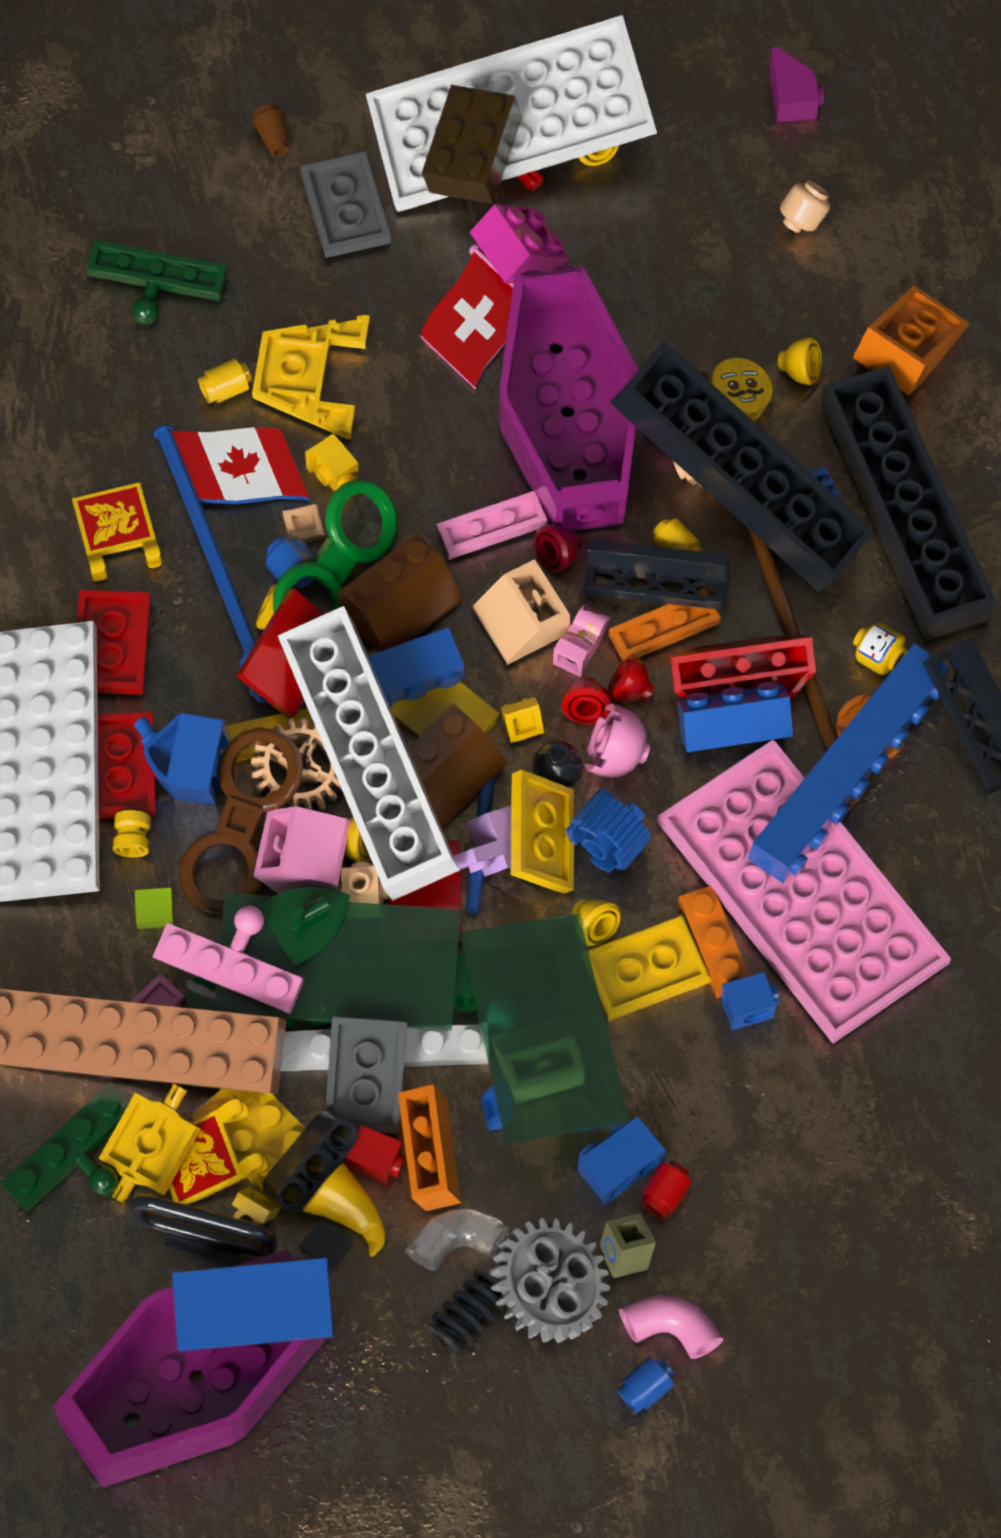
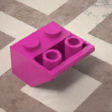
(518, 241)

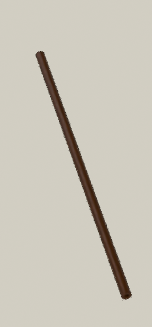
(791, 629)

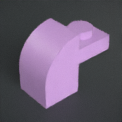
(491, 843)

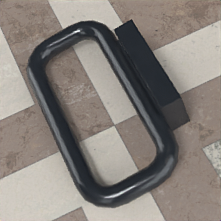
(203, 1232)

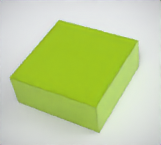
(153, 908)

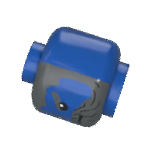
(288, 552)

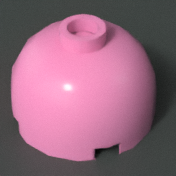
(617, 743)

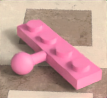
(229, 965)

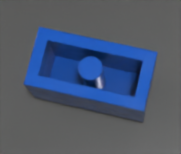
(620, 1160)

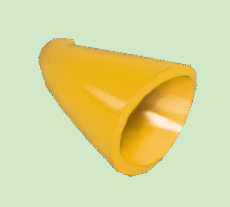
(347, 1202)

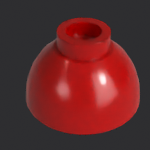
(630, 682)
(585, 701)

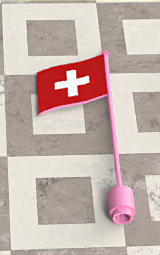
(471, 319)

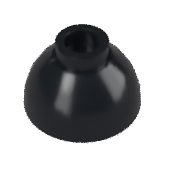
(558, 763)

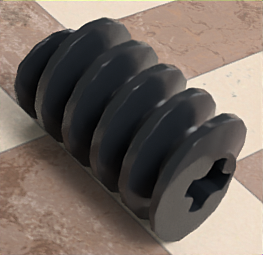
(465, 1312)

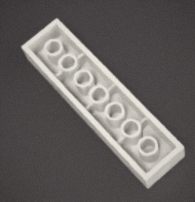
(368, 753)

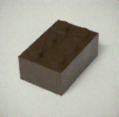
(472, 144)

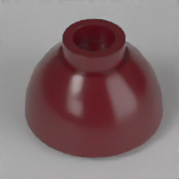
(556, 547)

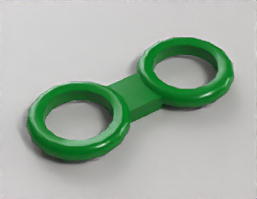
(337, 553)

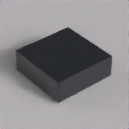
(325, 1241)

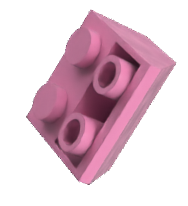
(301, 849)

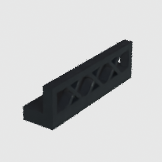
(659, 568)
(984, 699)

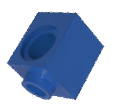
(749, 1000)

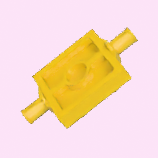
(149, 1143)

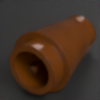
(272, 129)

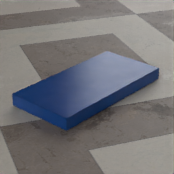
(252, 1304)

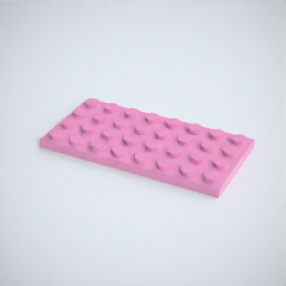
(830, 931)

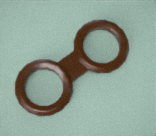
(241, 814)

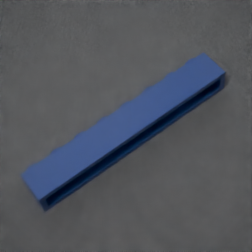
(845, 767)

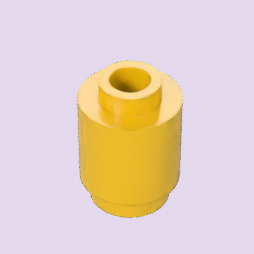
(225, 381)
(675, 536)

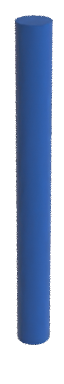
(476, 879)

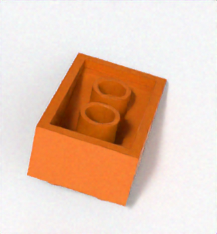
(910, 338)

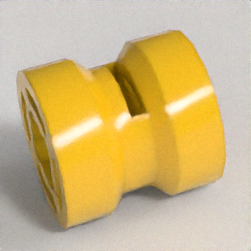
(131, 833)

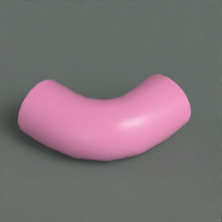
(672, 1316)

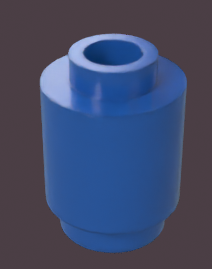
(646, 1384)

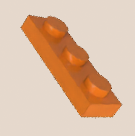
(661, 628)
(713, 937)

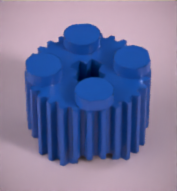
(609, 831)

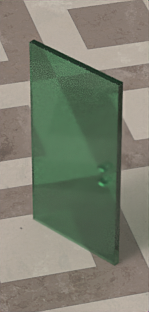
(377, 966)
(543, 1028)

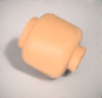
(805, 206)

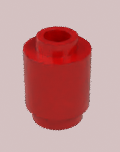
(665, 1189)

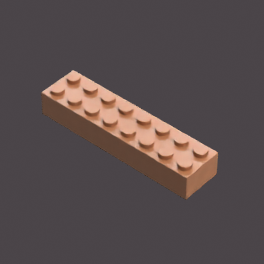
(141, 1041)

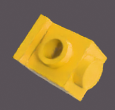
(332, 462)

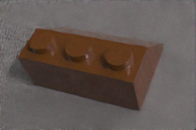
(400, 595)
(454, 762)

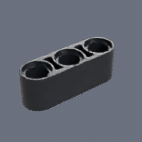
(292, 1166)

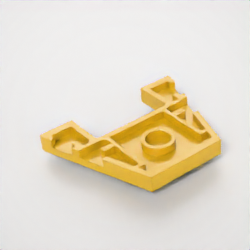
(294, 368)

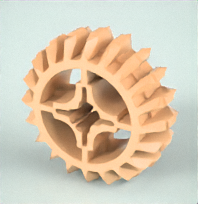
(313, 774)

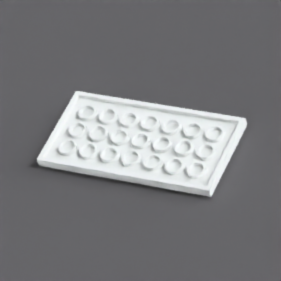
(573, 96)
(49, 761)

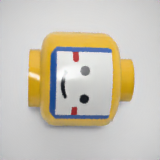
(879, 647)

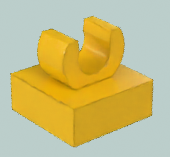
(522, 719)
(255, 1205)

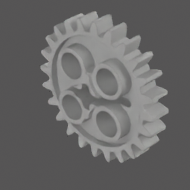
(522, 1266)

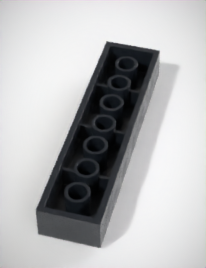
(742, 466)
(907, 503)

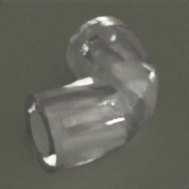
(455, 1230)

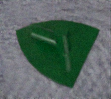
(305, 920)

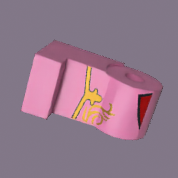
(581, 640)

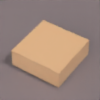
(305, 523)

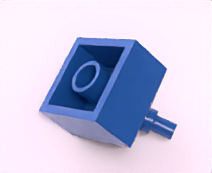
(186, 756)

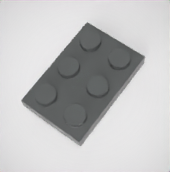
(345, 204)
(366, 1071)

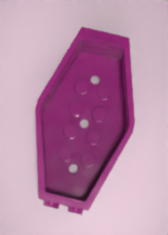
(585, 376)
(149, 1377)

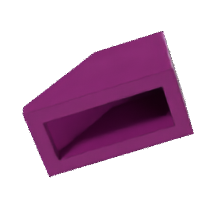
(793, 88)

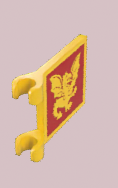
(115, 523)
(212, 1158)

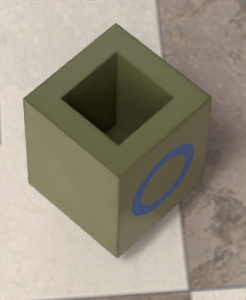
(627, 1245)

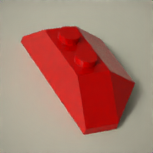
(744, 665)

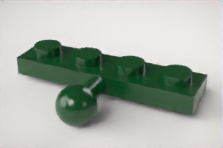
(155, 272)
(69, 1149)

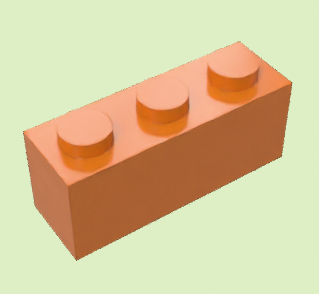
(429, 1147)

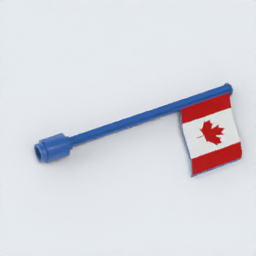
(230, 469)

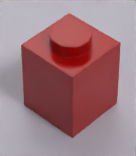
(375, 1156)

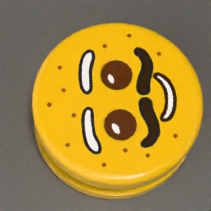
(744, 385)

